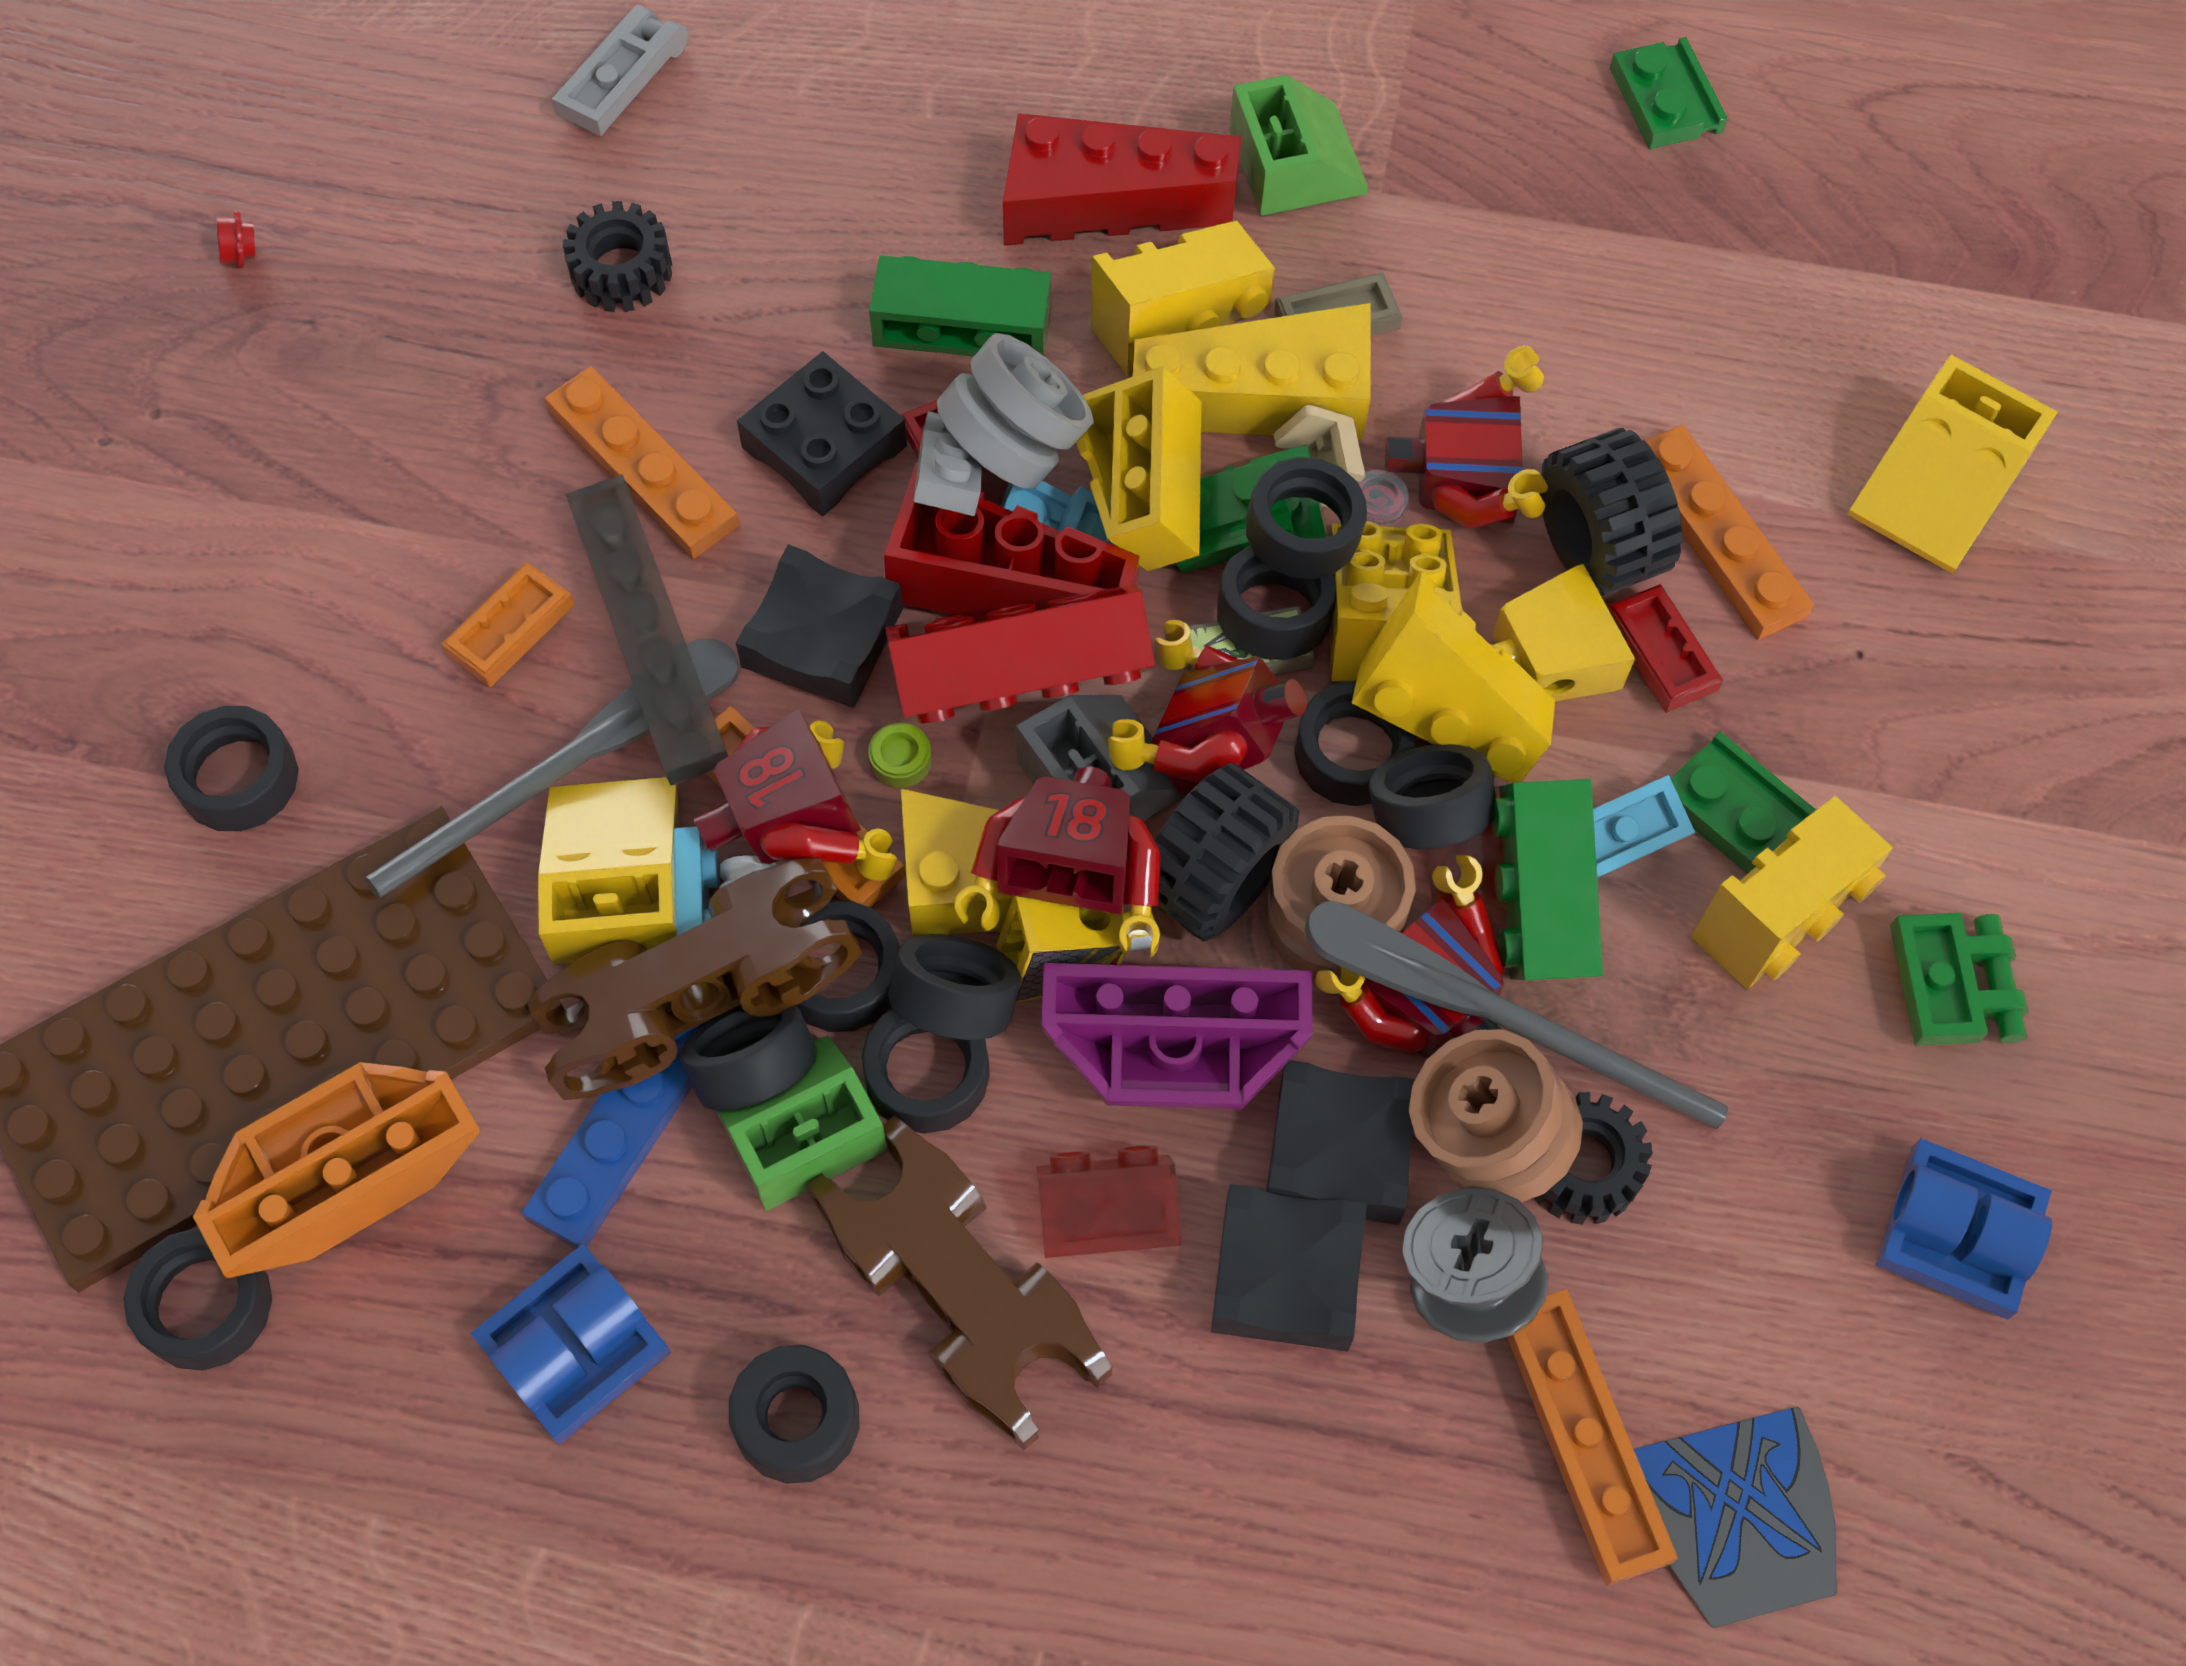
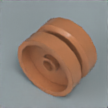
(1337, 862)
(1496, 1114)

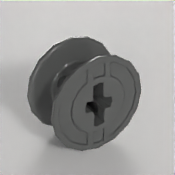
(1475, 1264)

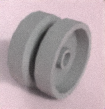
(1014, 411)

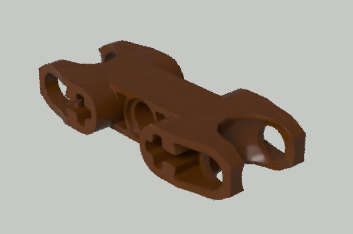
(644, 998)
(992, 1320)

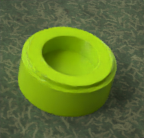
(900, 755)

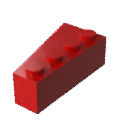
(1115, 178)
(995, 559)
(1020, 652)

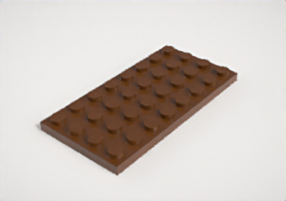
(141, 1086)

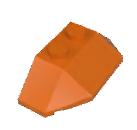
(332, 1165)

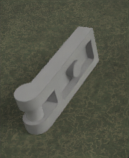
(619, 69)
(946, 471)

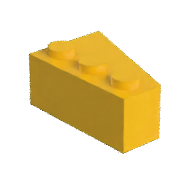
(1185, 287)
(1146, 466)
(1452, 686)
(939, 856)
(1792, 893)

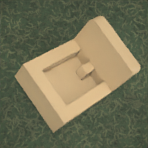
(1328, 437)

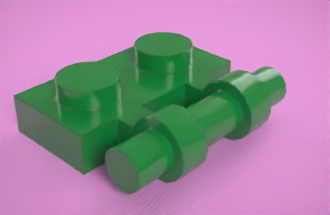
(1941, 981)

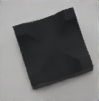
(822, 431)
(820, 627)
(1343, 1139)
(1289, 1269)

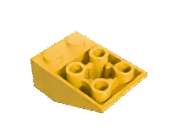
(1952, 463)
(1377, 582)
(607, 866)

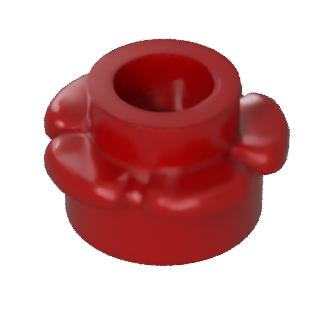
(235, 239)

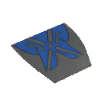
(1746, 1515)

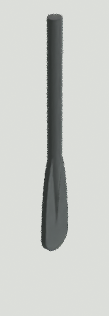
(608, 731)
(1407, 966)

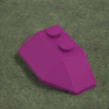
(1176, 1030)

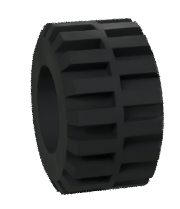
(1612, 510)
(1221, 850)

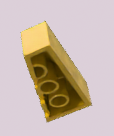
(1270, 368)

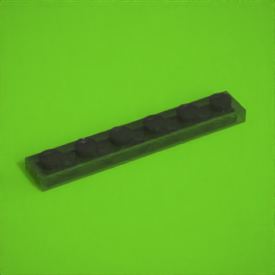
(647, 630)

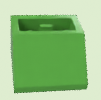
(1293, 146)
(807, 1130)

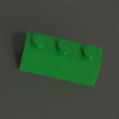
(956, 305)
(1548, 880)

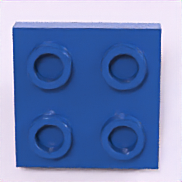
(1966, 1229)
(571, 1343)

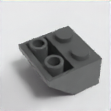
(1076, 736)

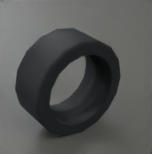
(1314, 480)
(1267, 635)
(219, 728)
(1320, 773)
(1462, 803)
(954, 986)
(870, 1004)
(747, 1057)
(921, 1115)
(218, 1347)

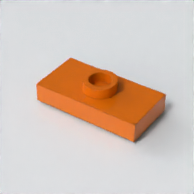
(508, 624)

